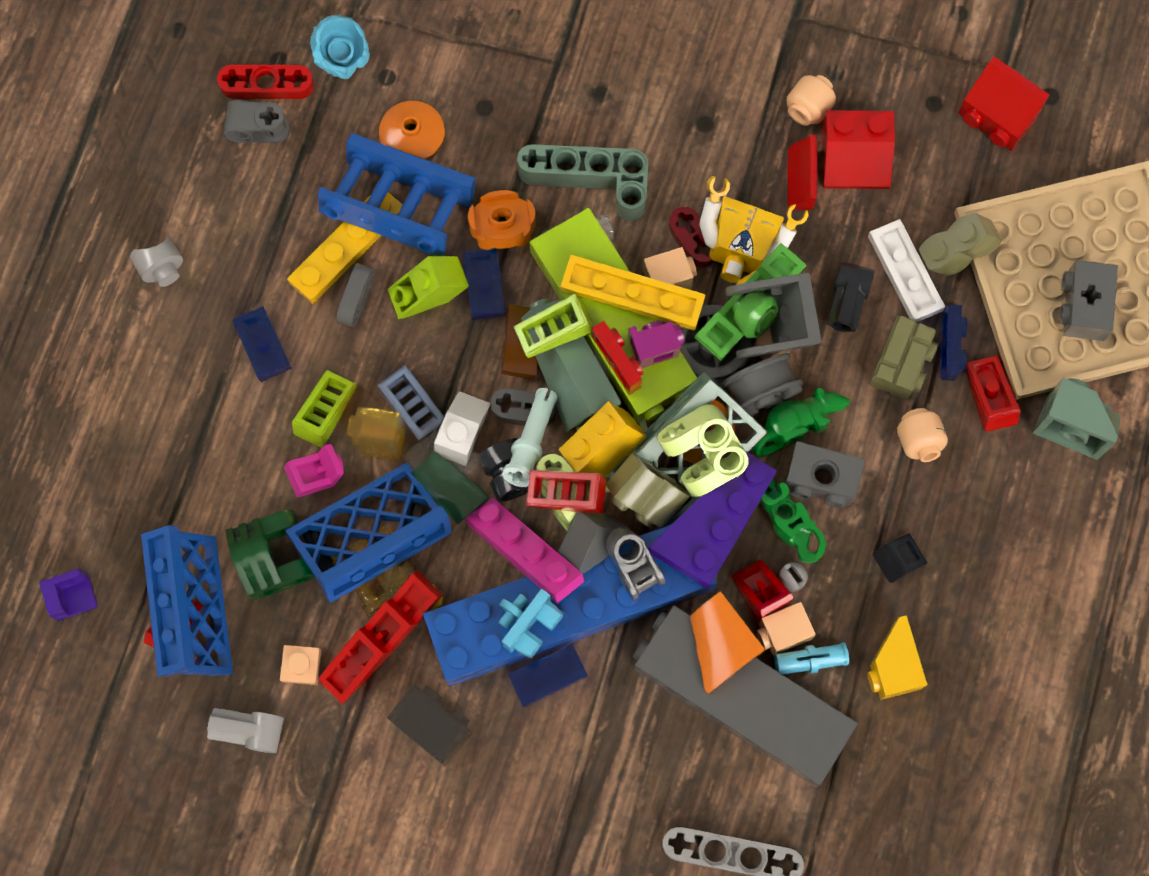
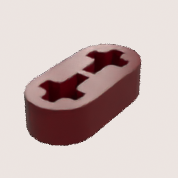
(686, 239)

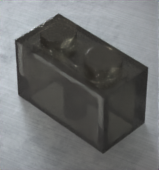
(430, 724)

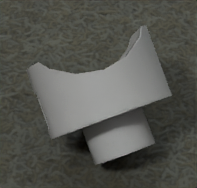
(158, 263)

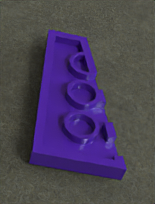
(710, 527)

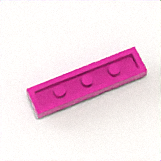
(525, 550)

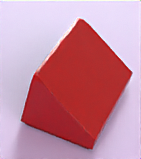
(802, 173)

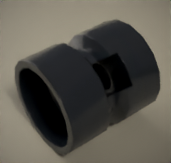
(493, 462)

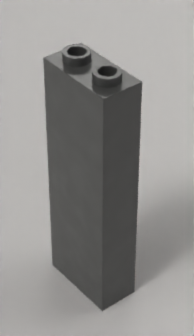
(752, 704)

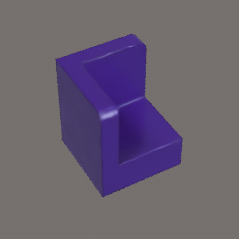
(68, 594)

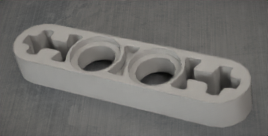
(733, 850)

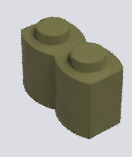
(965, 239)
(646, 491)

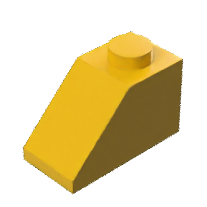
(897, 663)

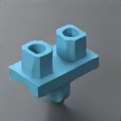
(519, 636)

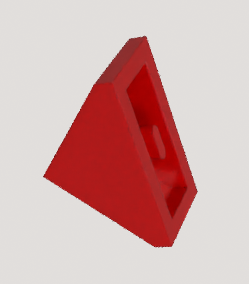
(761, 590)

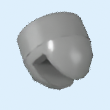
(789, 581)

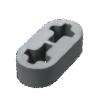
(355, 295)
(518, 398)

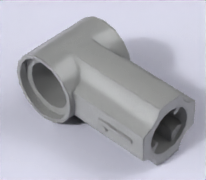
(254, 730)

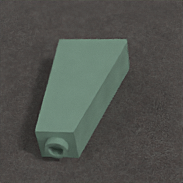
(572, 374)

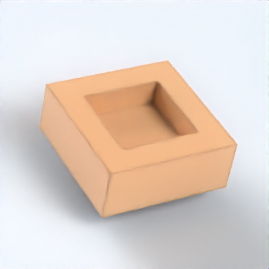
(300, 665)

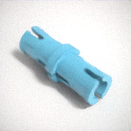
(811, 659)

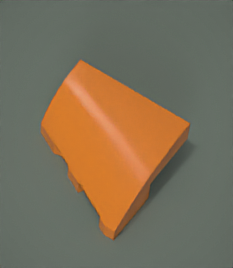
(722, 641)

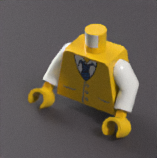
(742, 233)

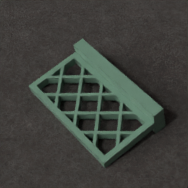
(699, 393)

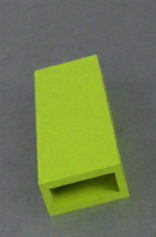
(586, 239)

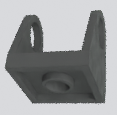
(796, 318)

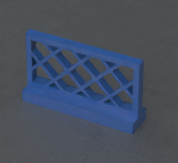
(378, 556)
(172, 604)

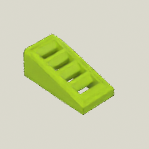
(559, 310)
(313, 427)

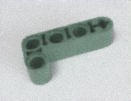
(584, 177)

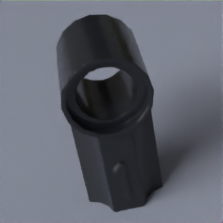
(851, 289)

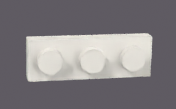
(906, 271)

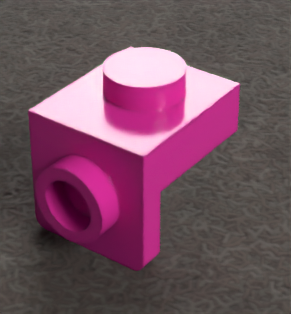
(315, 471)

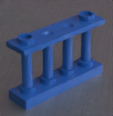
(402, 168)

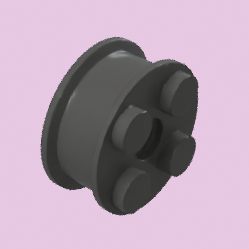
(703, 360)
(763, 384)

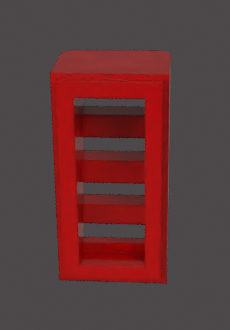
(596, 496)

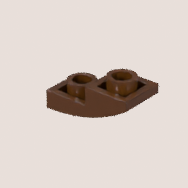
(513, 357)

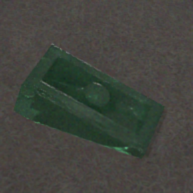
(449, 487)

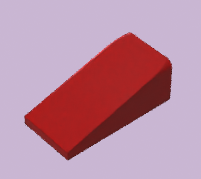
(992, 393)

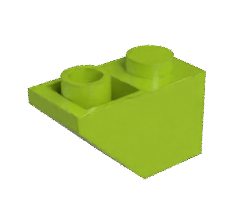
(428, 285)

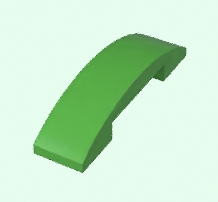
(721, 331)

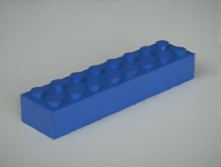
(471, 638)

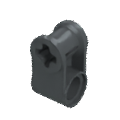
(255, 122)
(637, 567)

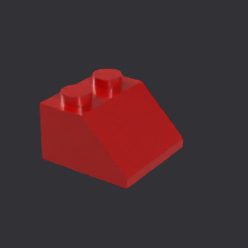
(1003, 104)
(857, 149)

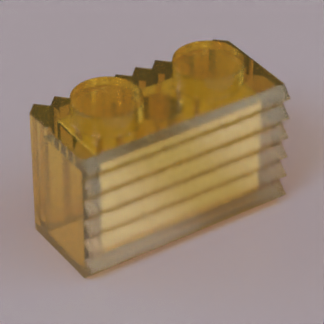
(377, 433)

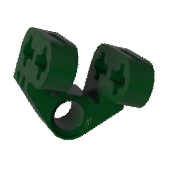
(254, 559)

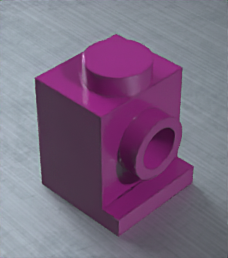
(656, 342)

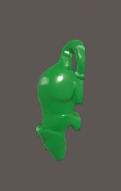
(792, 419)
(792, 522)

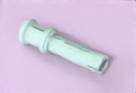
(527, 449)

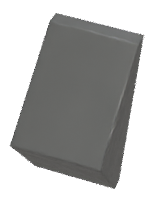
(586, 539)

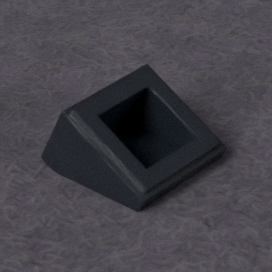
(899, 558)

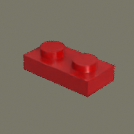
(625, 368)

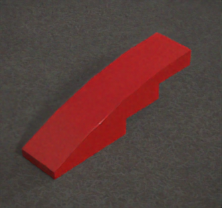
(379, 637)

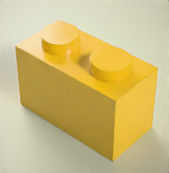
(603, 441)

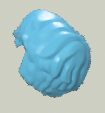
(339, 46)

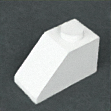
(461, 428)

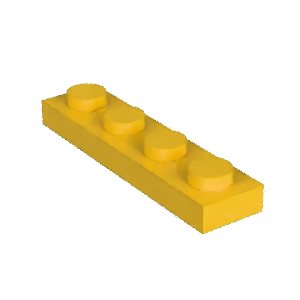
(336, 255)
(632, 292)

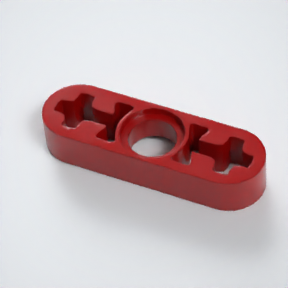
(276, 91)

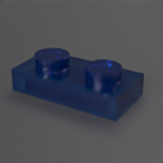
(484, 284)
(261, 344)
(952, 356)
(547, 675)

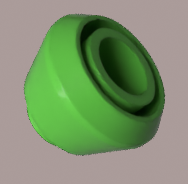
(754, 313)

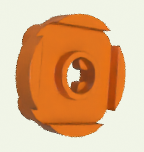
(510, 233)

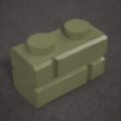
(903, 358)

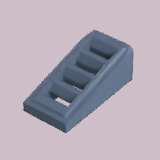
(412, 385)

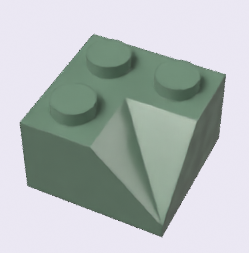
(1078, 419)

